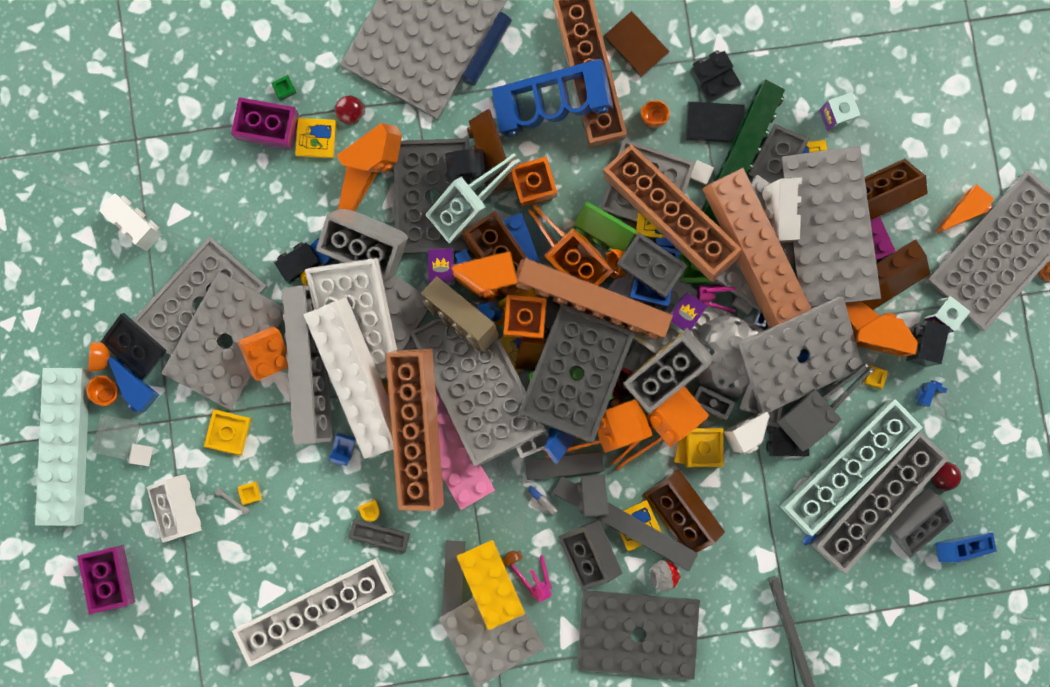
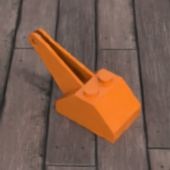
(364, 159)
(573, 253)
(880, 332)
(671, 420)
(620, 427)

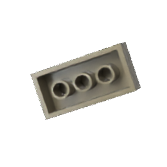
(459, 314)

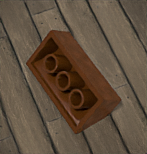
(486, 137)
(894, 187)
(492, 238)
(900, 272)
(684, 512)

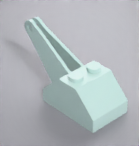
(461, 207)

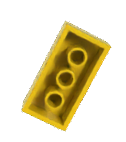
(491, 584)

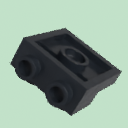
(715, 76)
(781, 444)

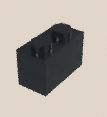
(295, 262)

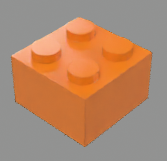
(534, 182)
(524, 317)
(264, 353)

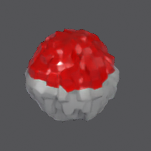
(664, 575)

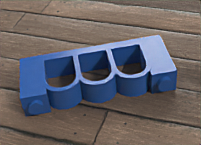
(597, 100)

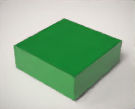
(283, 88)

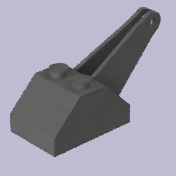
(811, 414)

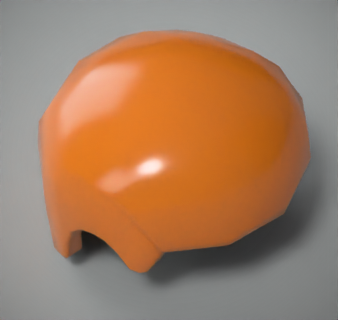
(655, 114)
(613, 258)
(98, 357)
(102, 391)

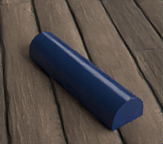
(487, 49)

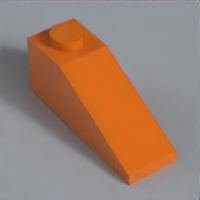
(970, 205)

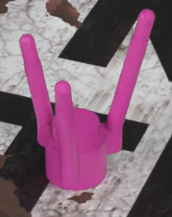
(707, 293)
(541, 589)

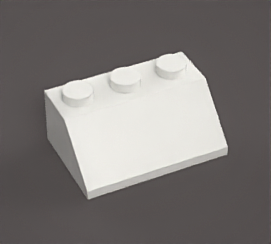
(747, 433)
(174, 508)

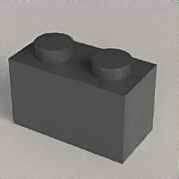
(713, 403)
(593, 496)

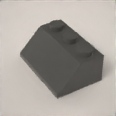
(920, 522)
(590, 555)

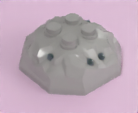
(721, 339)

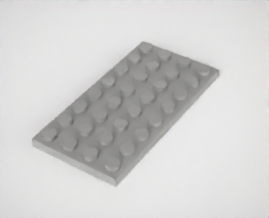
(835, 227)
(999, 253)
(478, 392)

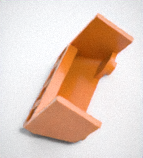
(486, 275)

